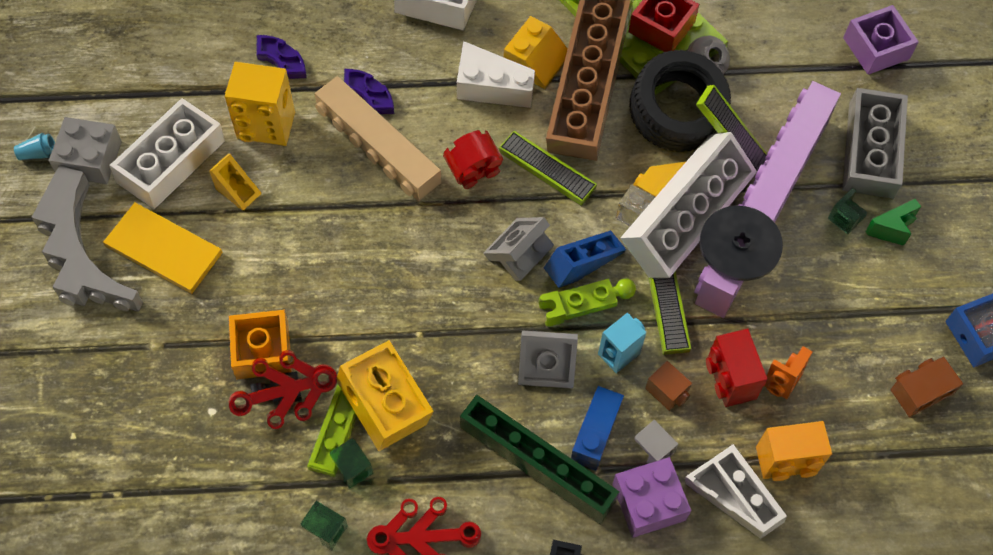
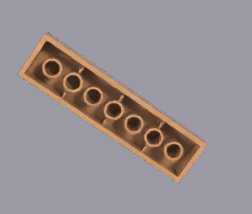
(588, 78)

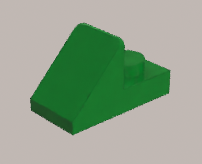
(893, 224)

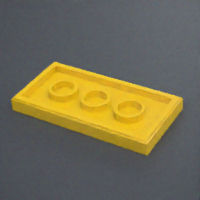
(163, 247)

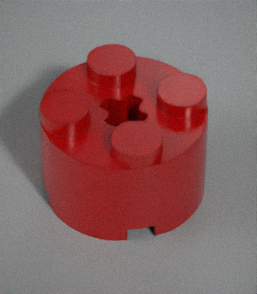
(473, 158)

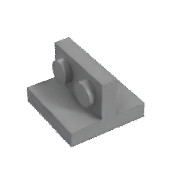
(521, 246)
(547, 359)

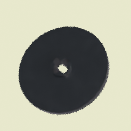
(759, 234)

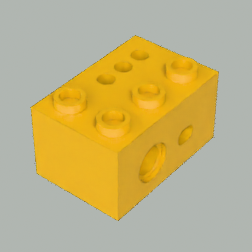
(260, 103)
(384, 395)

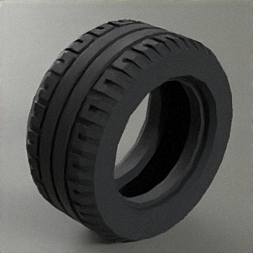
(648, 117)

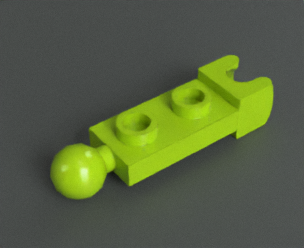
(584, 300)

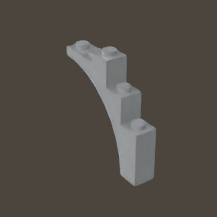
(79, 278)

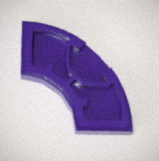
(281, 55)
(370, 90)

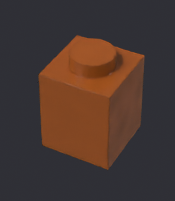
(669, 386)

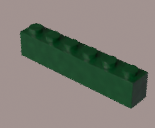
(538, 459)

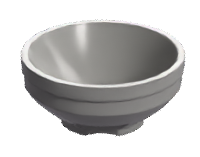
(704, 44)

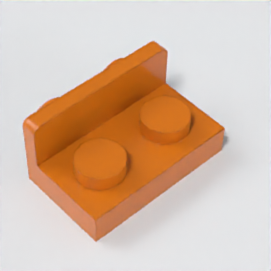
(784, 378)

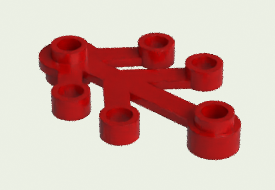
(287, 388)
(418, 535)

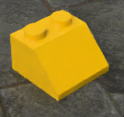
(537, 48)

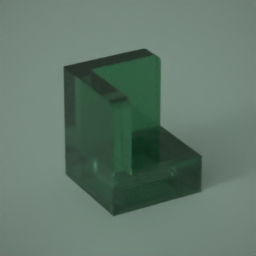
(847, 213)
(351, 463)
(324, 524)

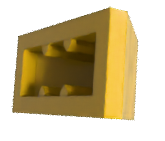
(234, 182)

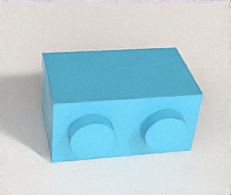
(622, 342)

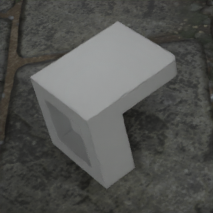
(656, 442)

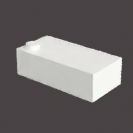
(167, 153)

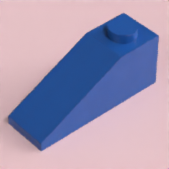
(580, 258)
(596, 428)

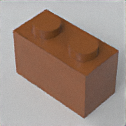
(926, 386)

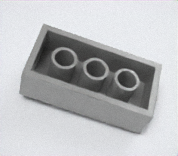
(875, 143)

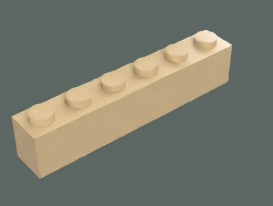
(377, 138)

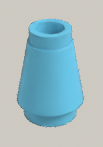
(35, 147)

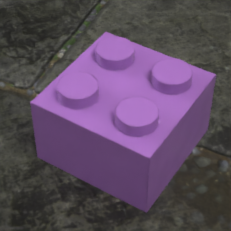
(880, 39)
(651, 497)

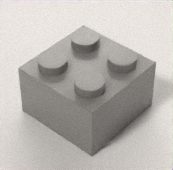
(86, 148)

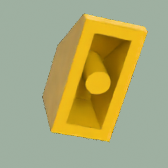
(657, 177)

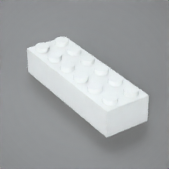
(675, 218)

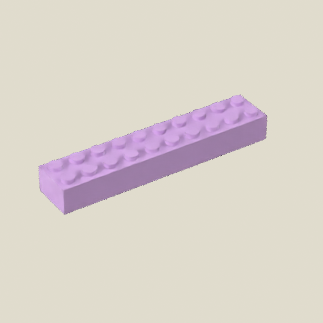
(775, 181)

